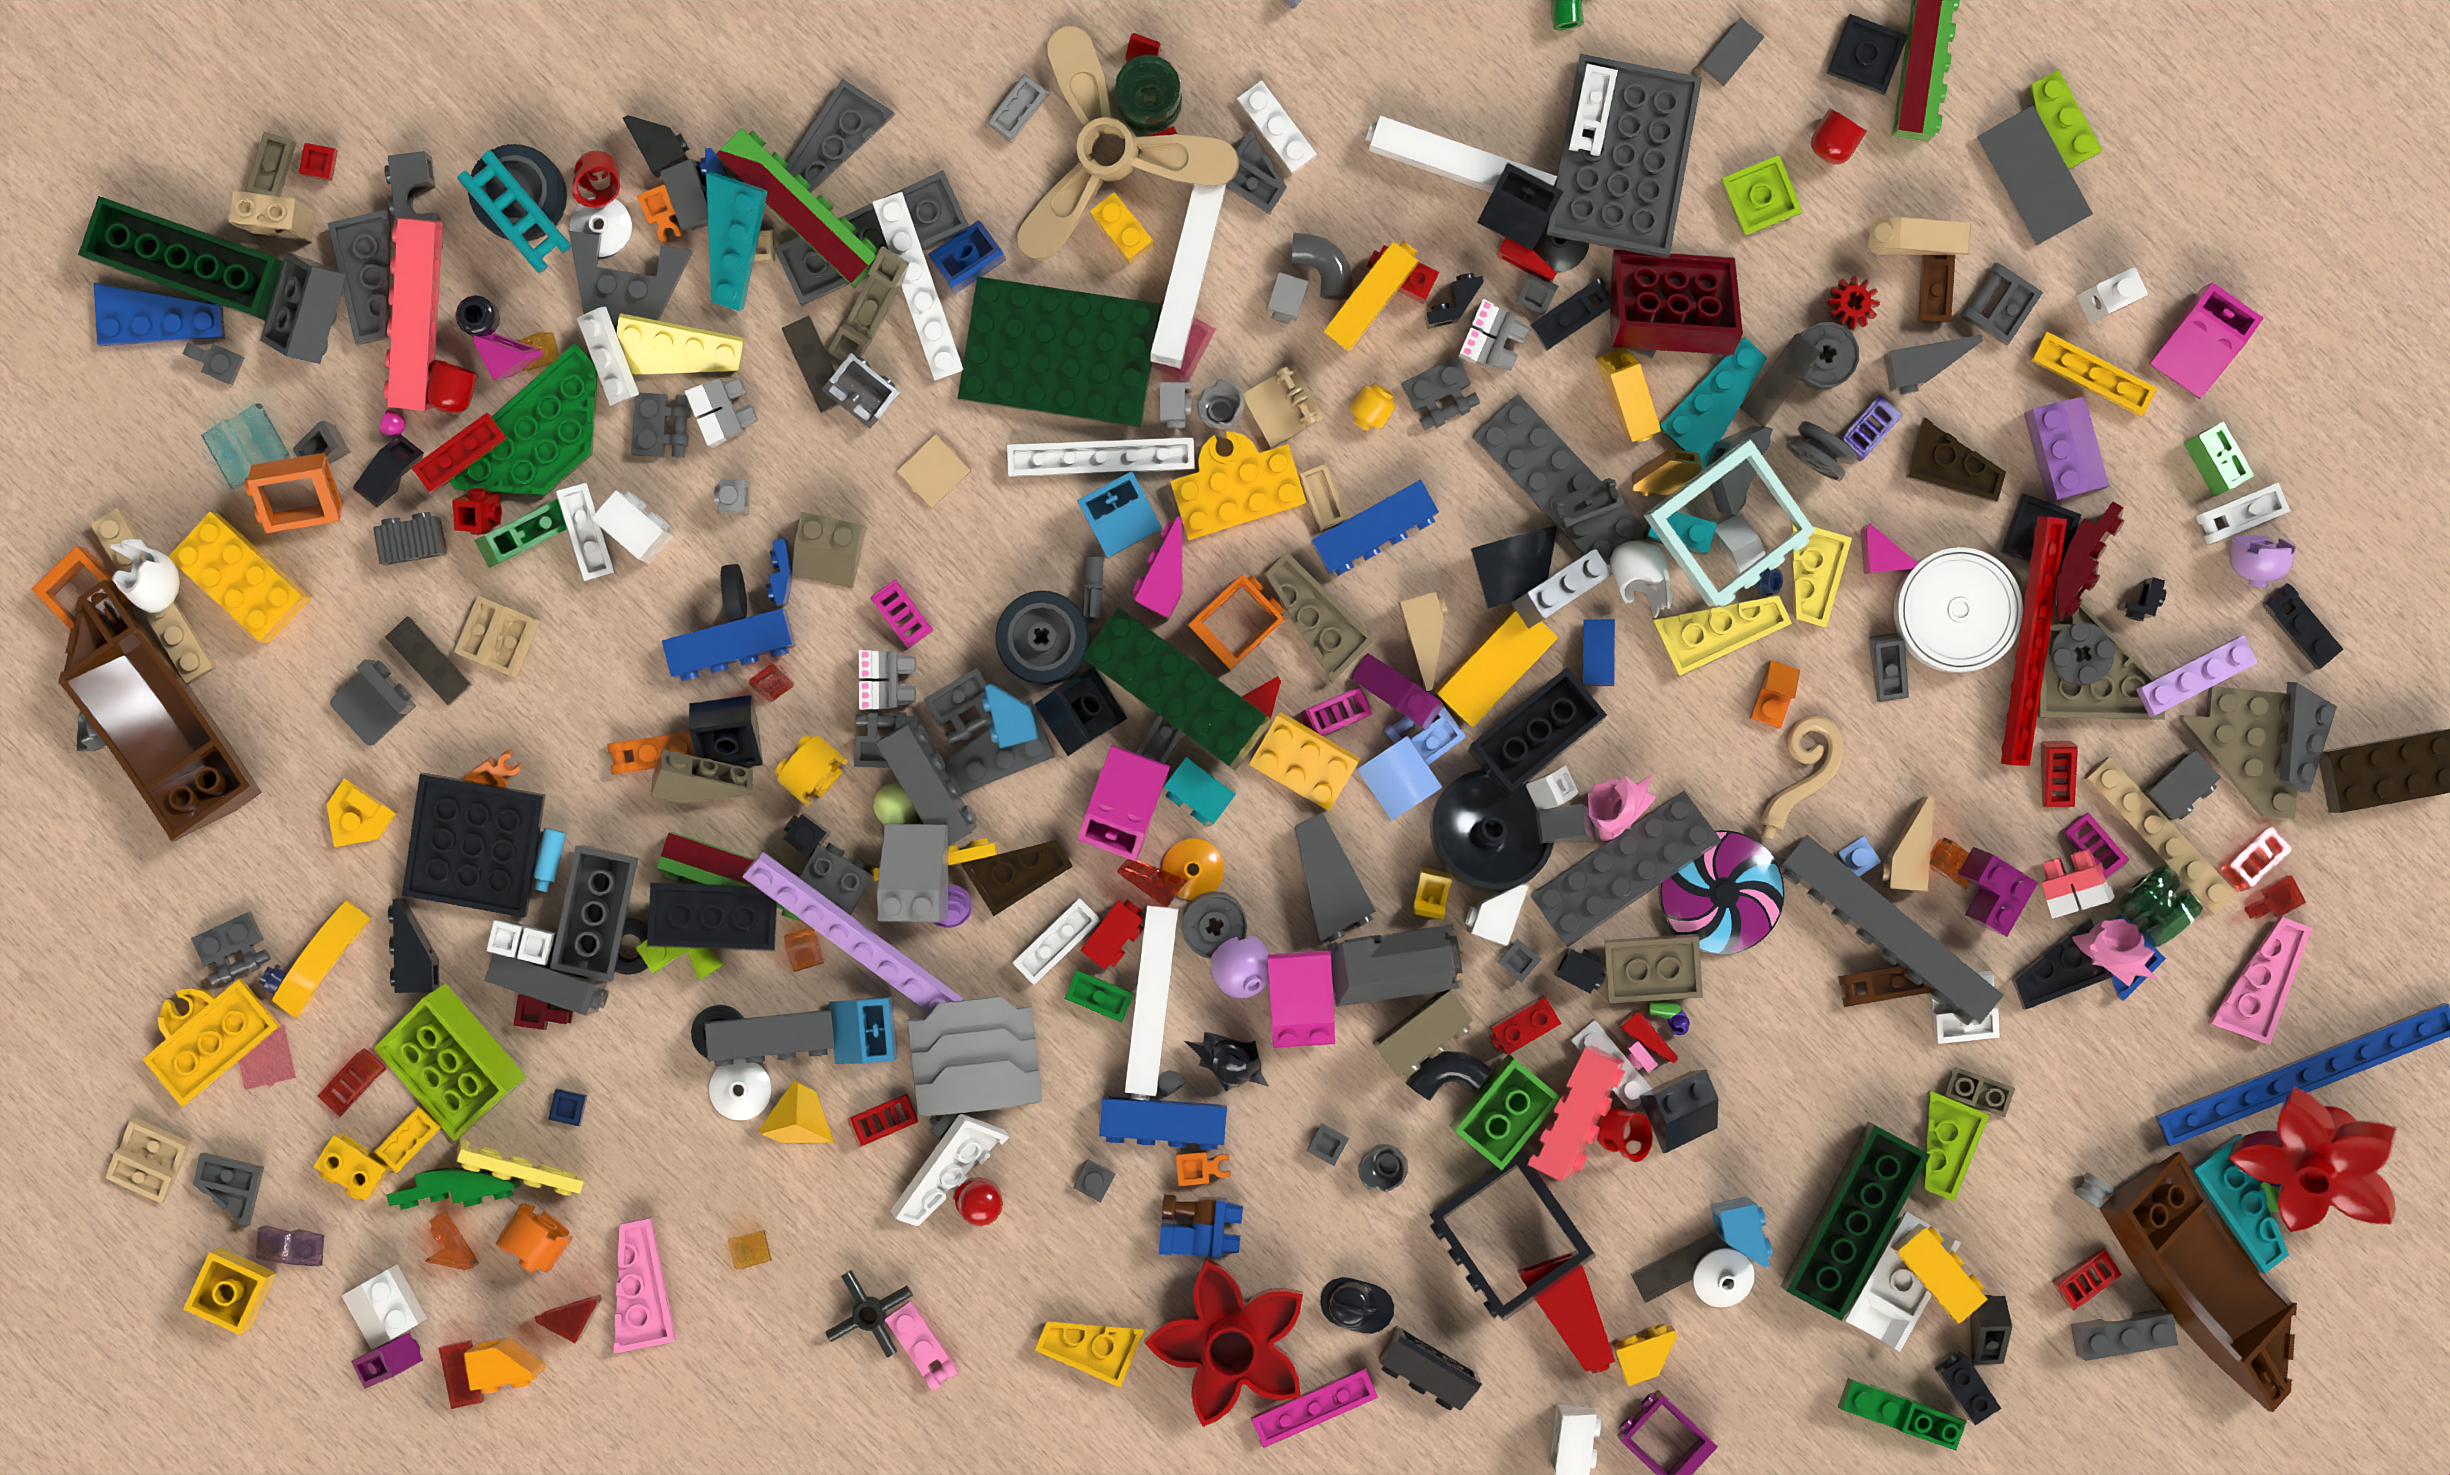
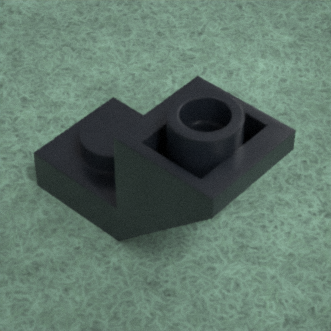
(1462, 294)
(385, 471)

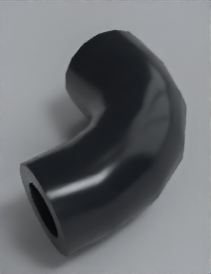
(1448, 1067)

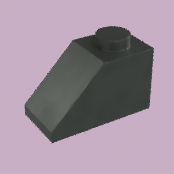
(657, 144)
(1990, 1331)

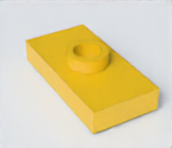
(407, 1140)

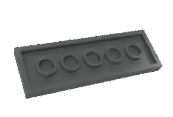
(934, 217)
(1548, 470)
(1625, 869)

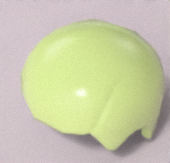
(894, 806)

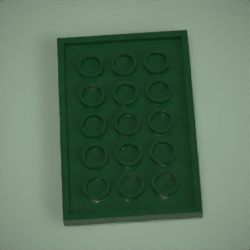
(1059, 352)

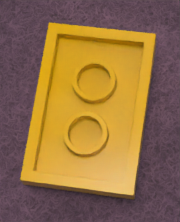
(1304, 761)

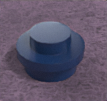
(1770, 582)
(271, 979)

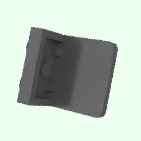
(372, 702)
(837, 876)

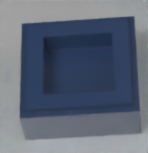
(568, 1107)

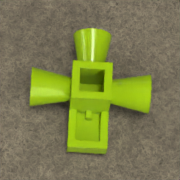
(702, 960)

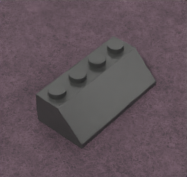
(594, 912)

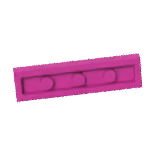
(1314, 1407)

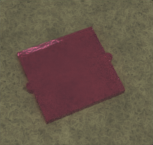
(268, 1061)

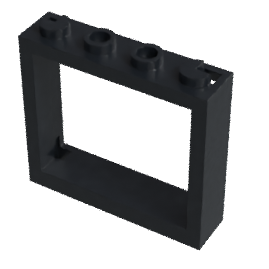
(1475, 1277)

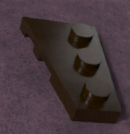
(1951, 465)
(1015, 874)

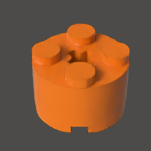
(534, 1238)

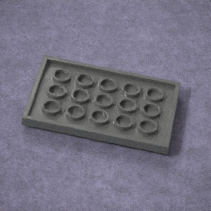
(1635, 185)

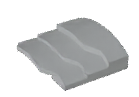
(974, 1057)

